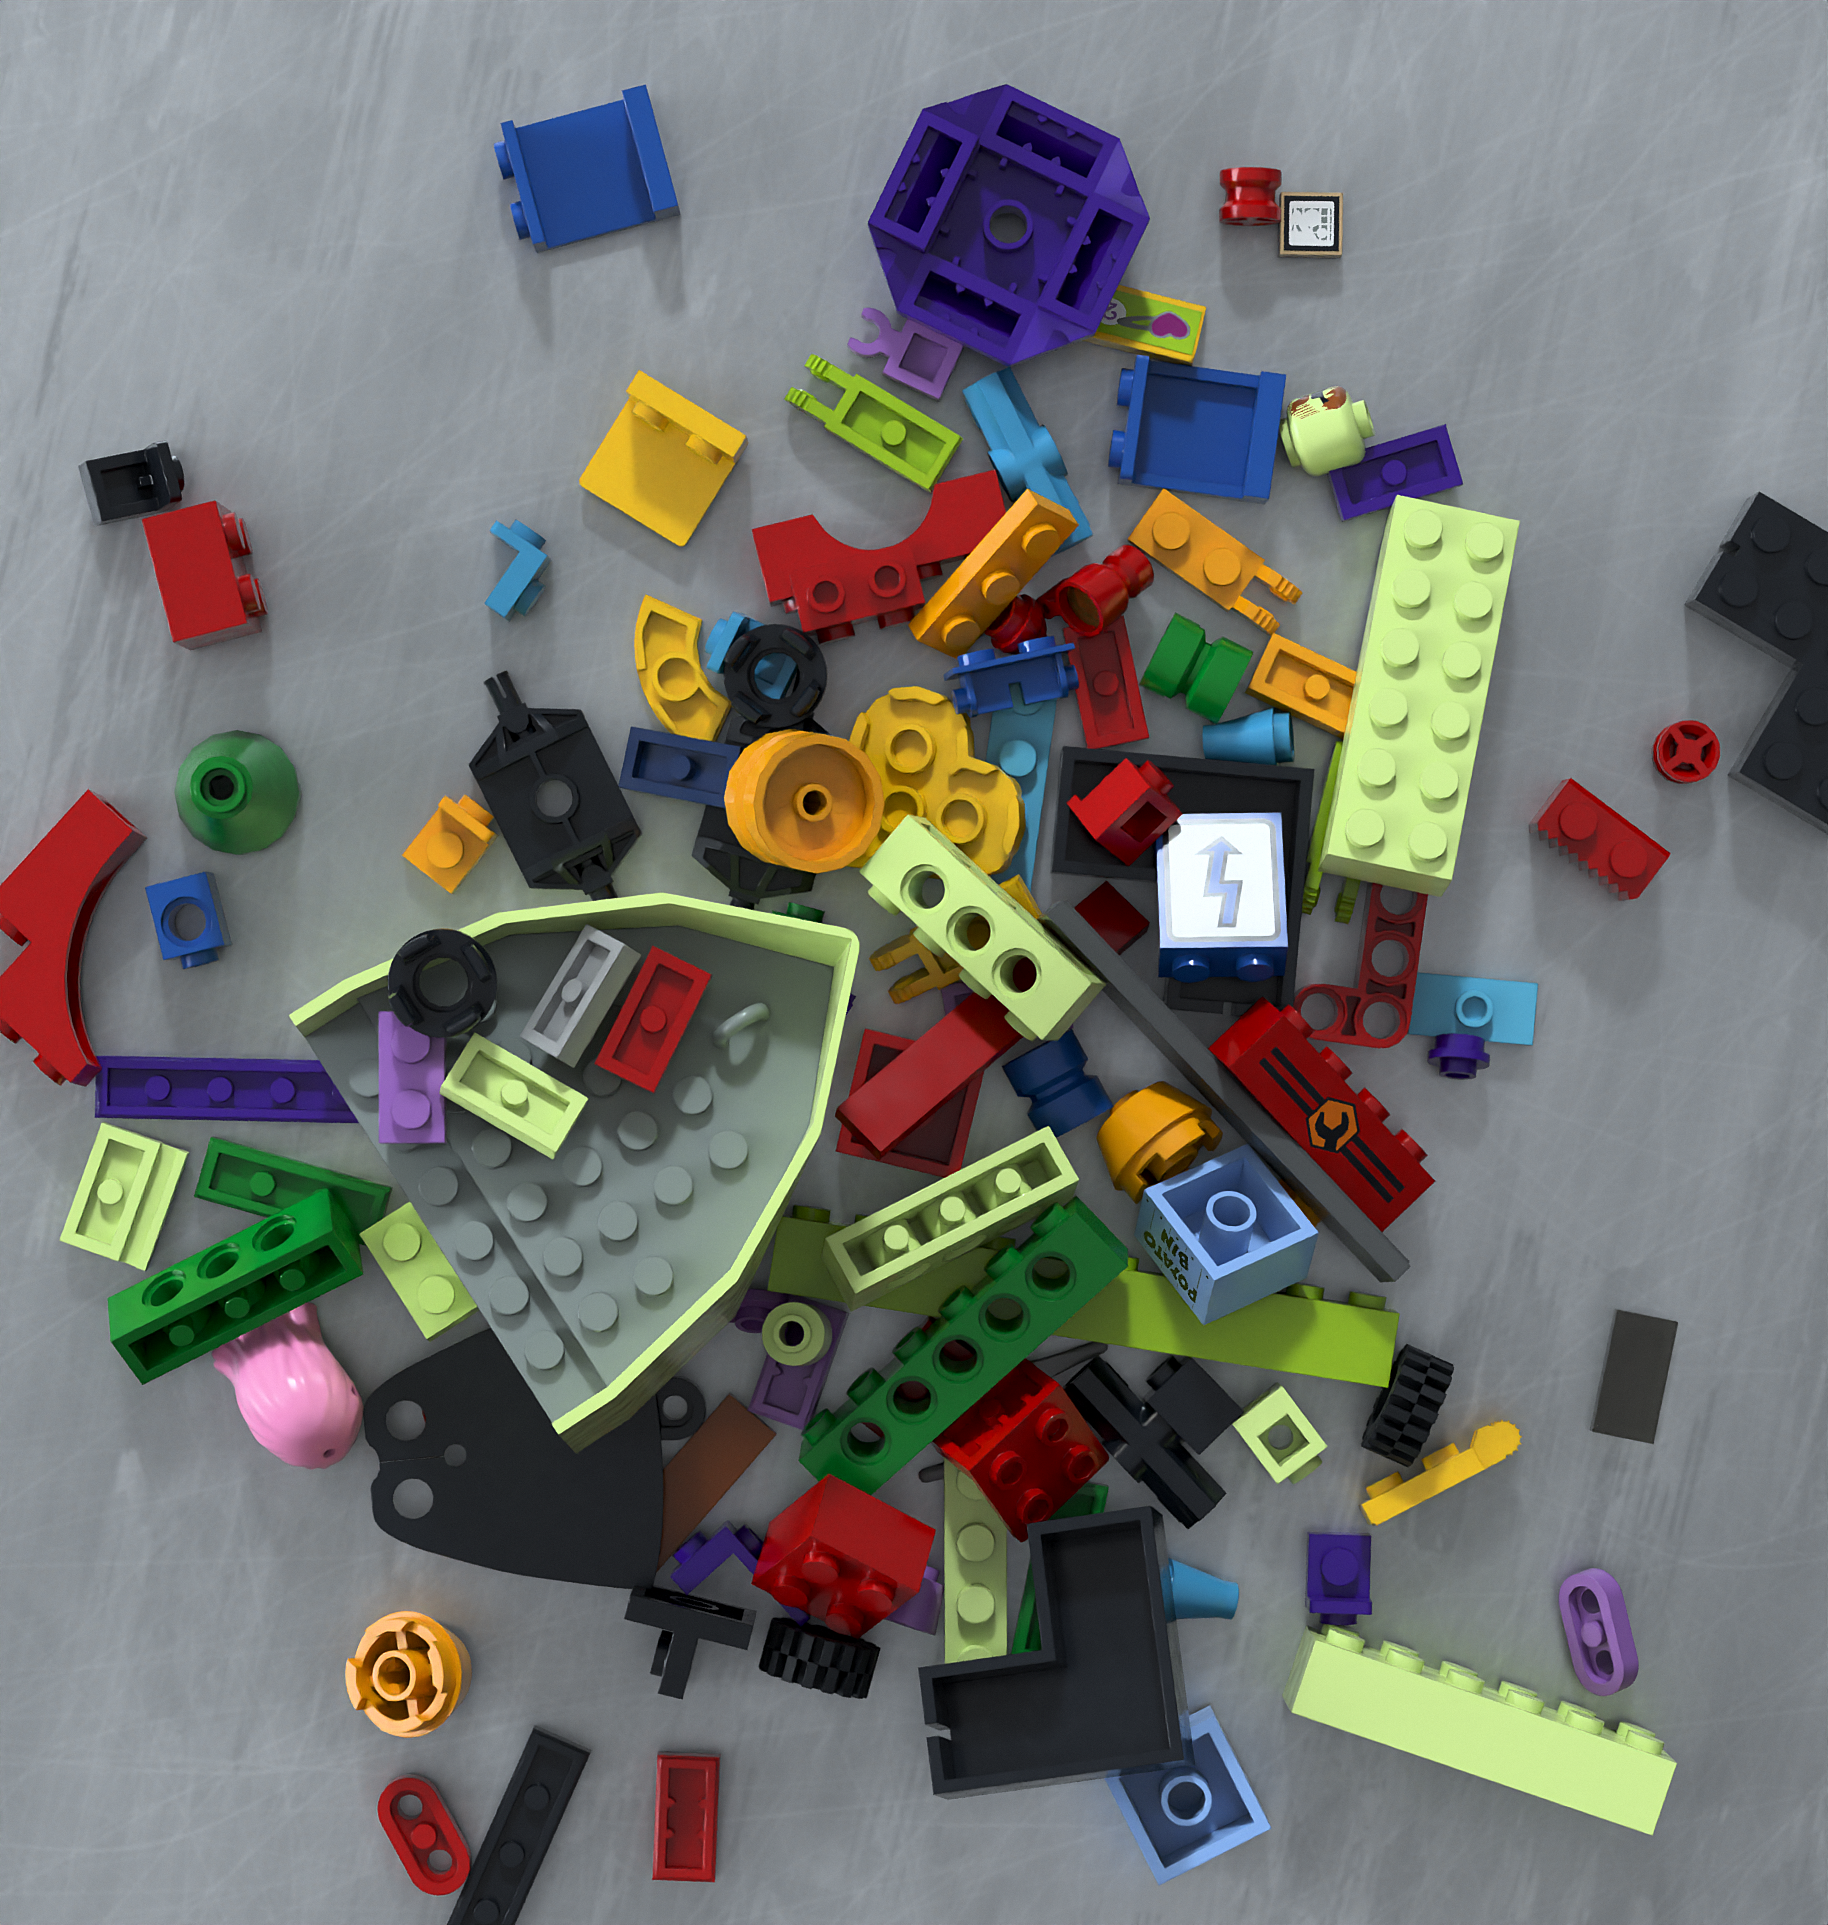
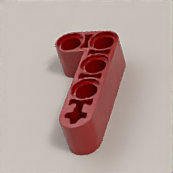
(1369, 984)

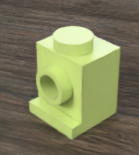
(1273, 1409)

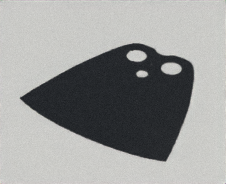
(522, 1492)

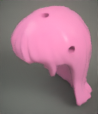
(293, 1390)

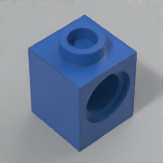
(169, 898)

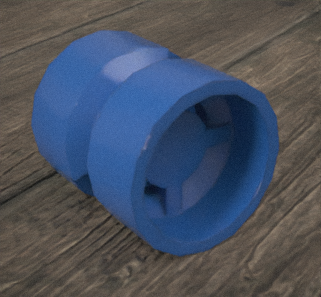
(1057, 1085)

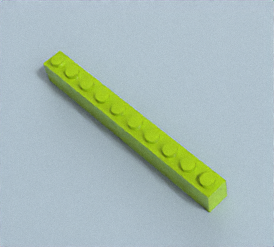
(1135, 1310)

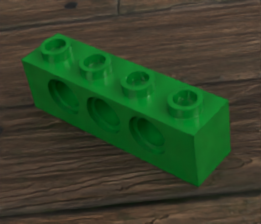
(234, 1286)

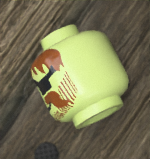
(1326, 431)

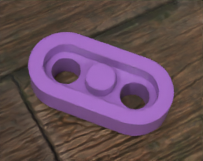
(1597, 1627)

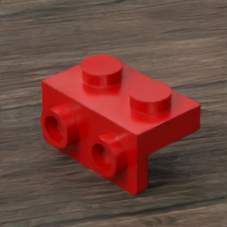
(857, 590)

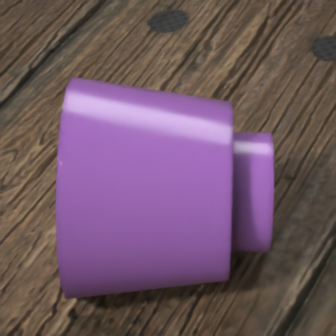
(924, 1608)

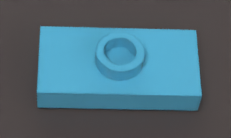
(1474, 1006)

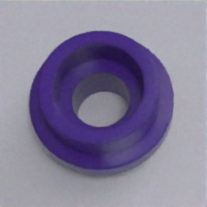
(1458, 1055)

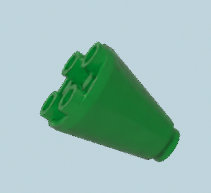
(262, 797)

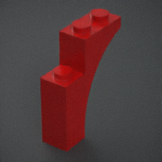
(52, 906)

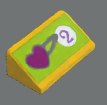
(1151, 326)

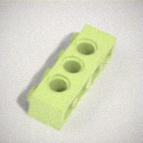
(1062, 981)
(949, 1218)

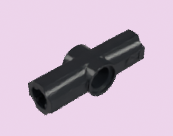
(1143, 1442)

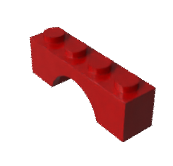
(954, 526)

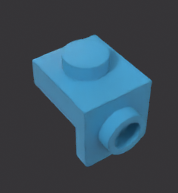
(519, 586)
(772, 673)

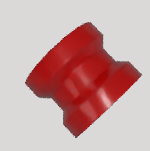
(1250, 196)
(1695, 746)

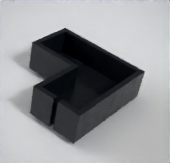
(1779, 604)
(1198, 788)
(1099, 1692)

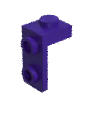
(703, 1555)

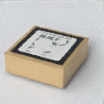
(1311, 225)

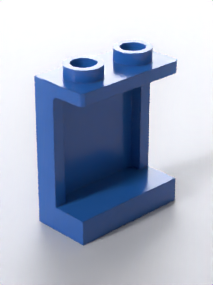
(1198, 430)

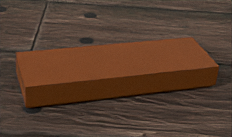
(708, 1469)

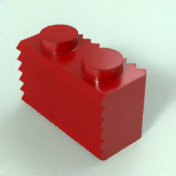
(1598, 840)

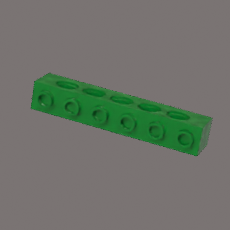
(1063, 1232)

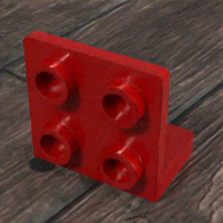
(1023, 1447)

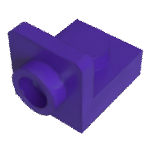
(1338, 1576)

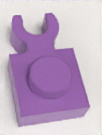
(915, 355)

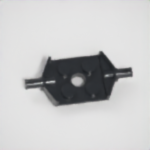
(542, 746)

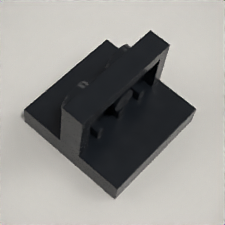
(688, 1619)

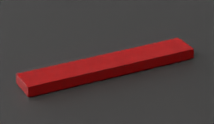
(964, 1042)

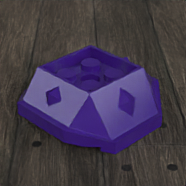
(1019, 158)

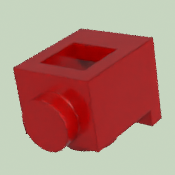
(1128, 809)

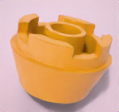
(1154, 1137)
(408, 1674)

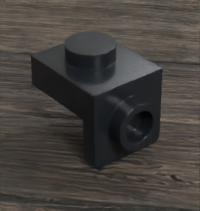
(132, 484)

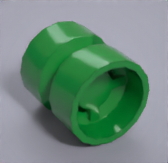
(1196, 668)

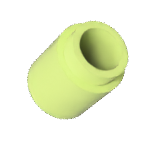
(816, 1334)

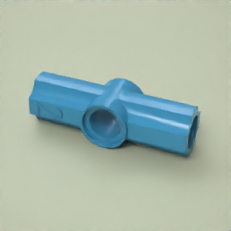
(1021, 448)

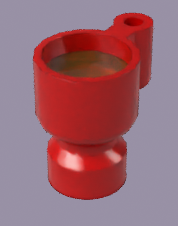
(1098, 591)

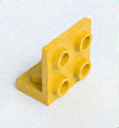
(663, 460)

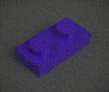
(1404, 466)

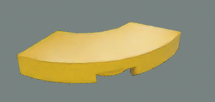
(672, 672)

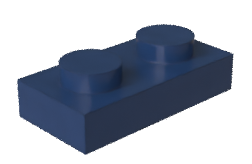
(677, 766)

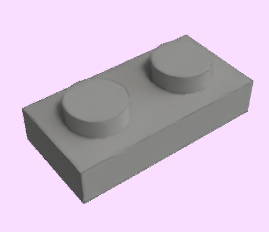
(580, 995)

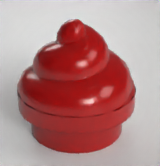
(1016, 624)

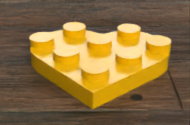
(933, 773)

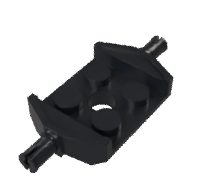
(722, 853)

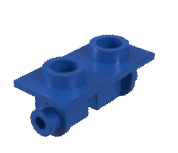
(987, 679)

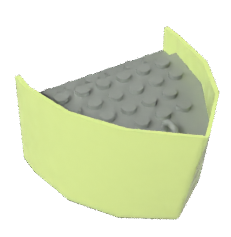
(657, 1203)

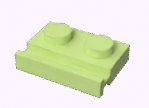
(124, 1196)

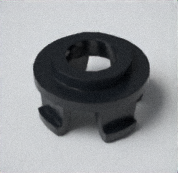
(740, 675)
(415, 1009)

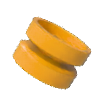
(811, 834)

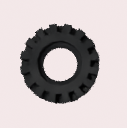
(1408, 1406)
(819, 1658)

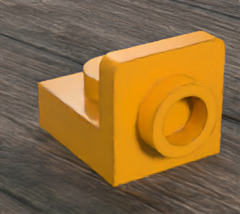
(452, 842)

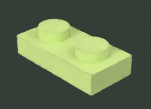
(513, 1095)

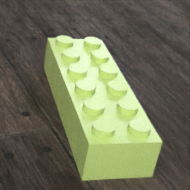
(1419, 696)
(1478, 1729)

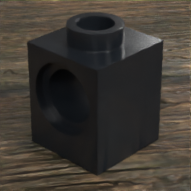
(1191, 1401)

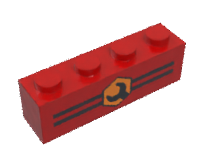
(1322, 1113)

